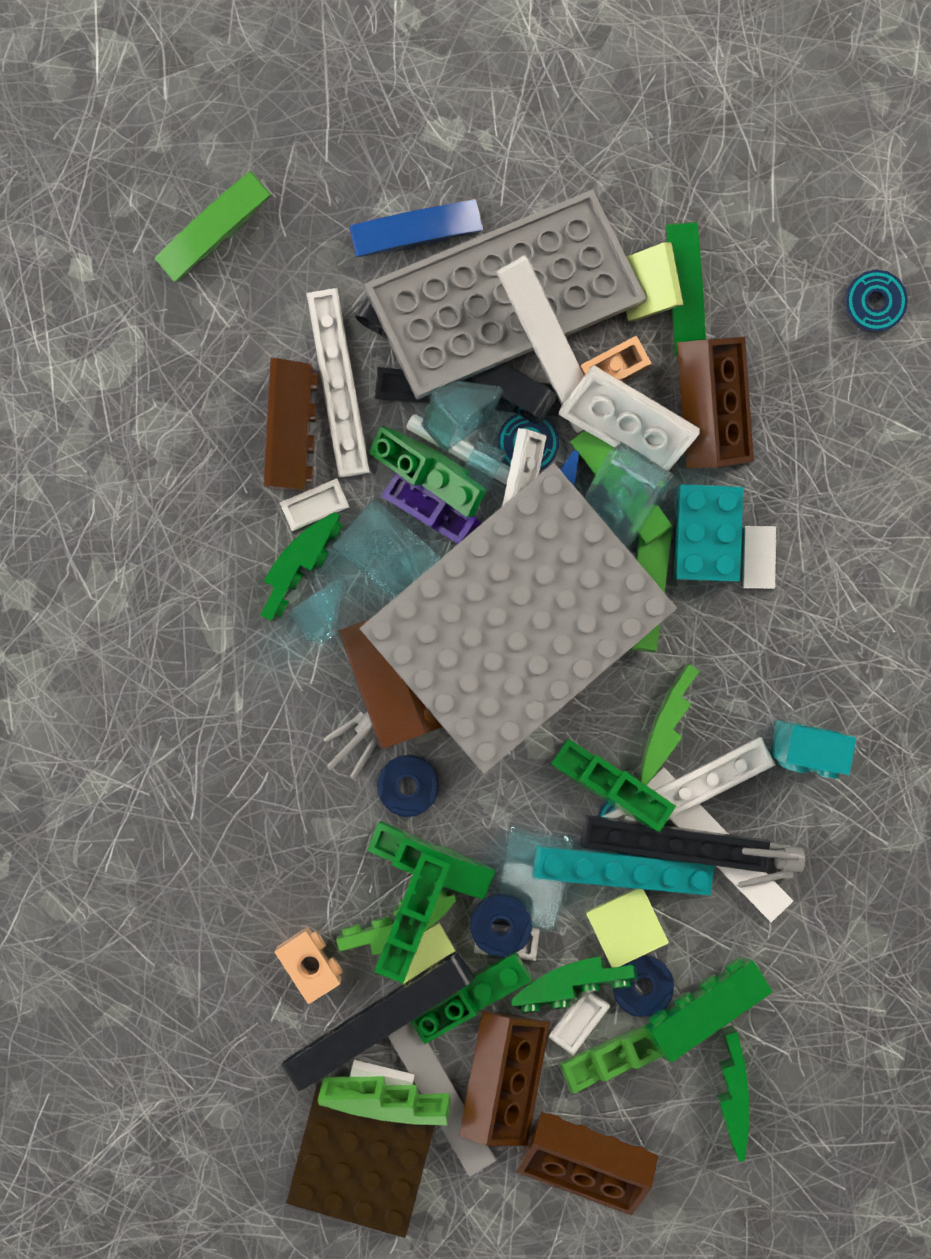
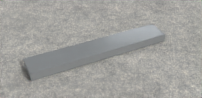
(433, 1079)

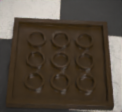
(360, 1168)

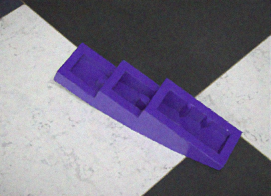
(429, 509)

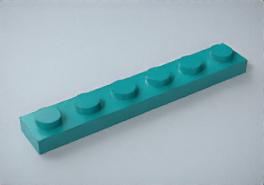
(622, 870)

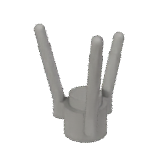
(364, 730)
(785, 857)

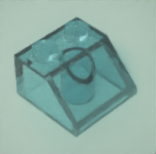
(459, 411)
(321, 611)

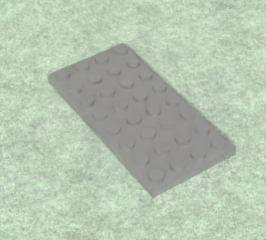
(454, 315)

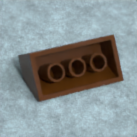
(716, 401)
(289, 425)
(390, 702)
(504, 1079)
(588, 1163)

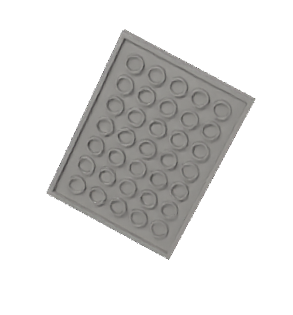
(518, 618)

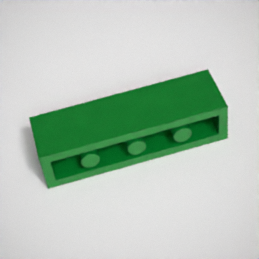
(707, 1009)

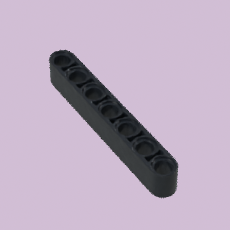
(520, 392)
(378, 1020)

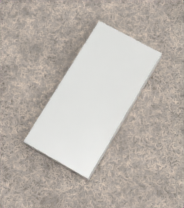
(623, 414)

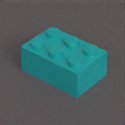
(708, 533)
(812, 749)

